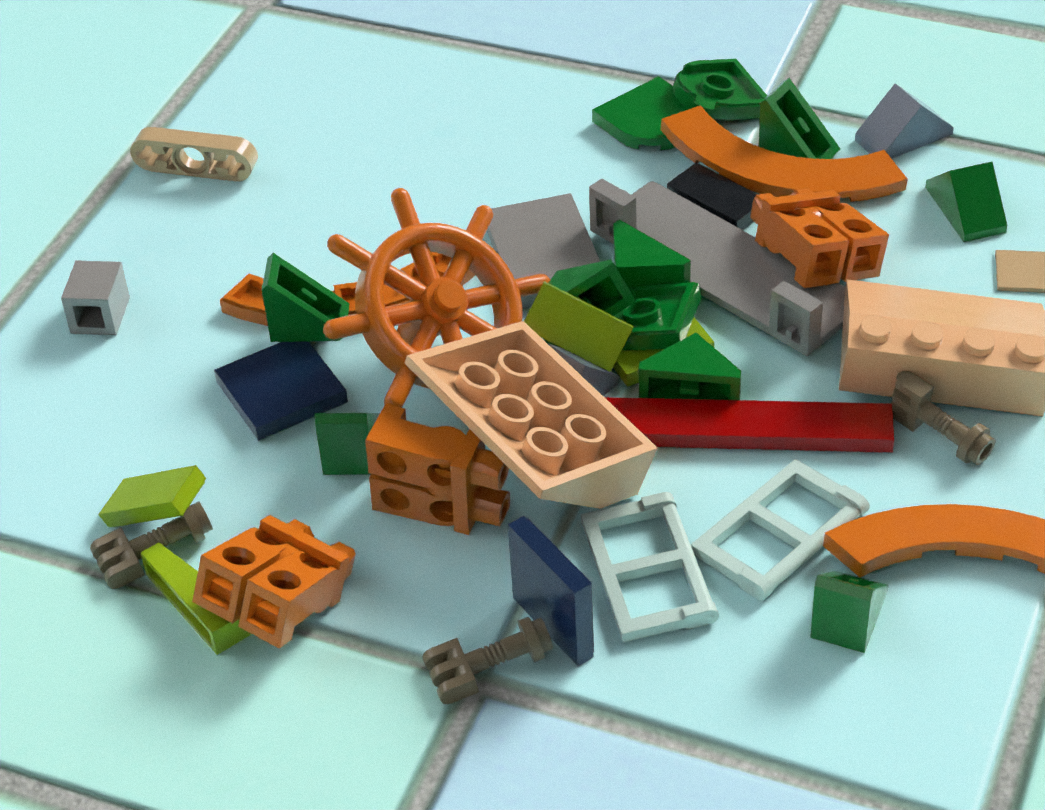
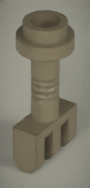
(913, 407)
(119, 557)
(455, 671)

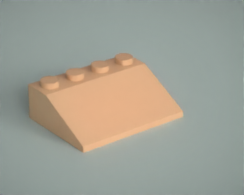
(962, 344)
(538, 416)

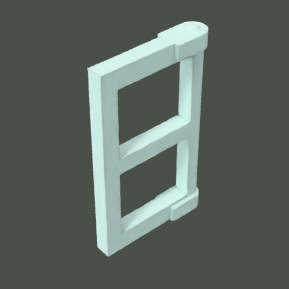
(649, 507)
(760, 586)

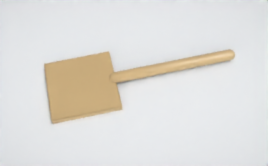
(1020, 271)

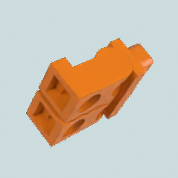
(819, 236)
(434, 473)
(272, 578)

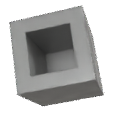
(95, 297)

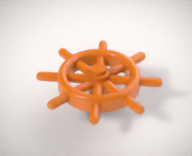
(437, 303)

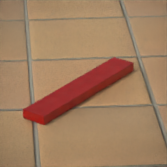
(761, 424)

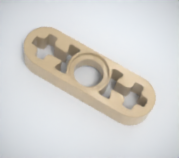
(164, 152)

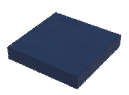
(280, 387)
(552, 589)

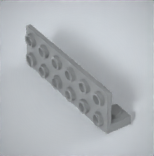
(725, 263)

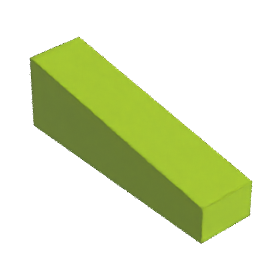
(177, 583)

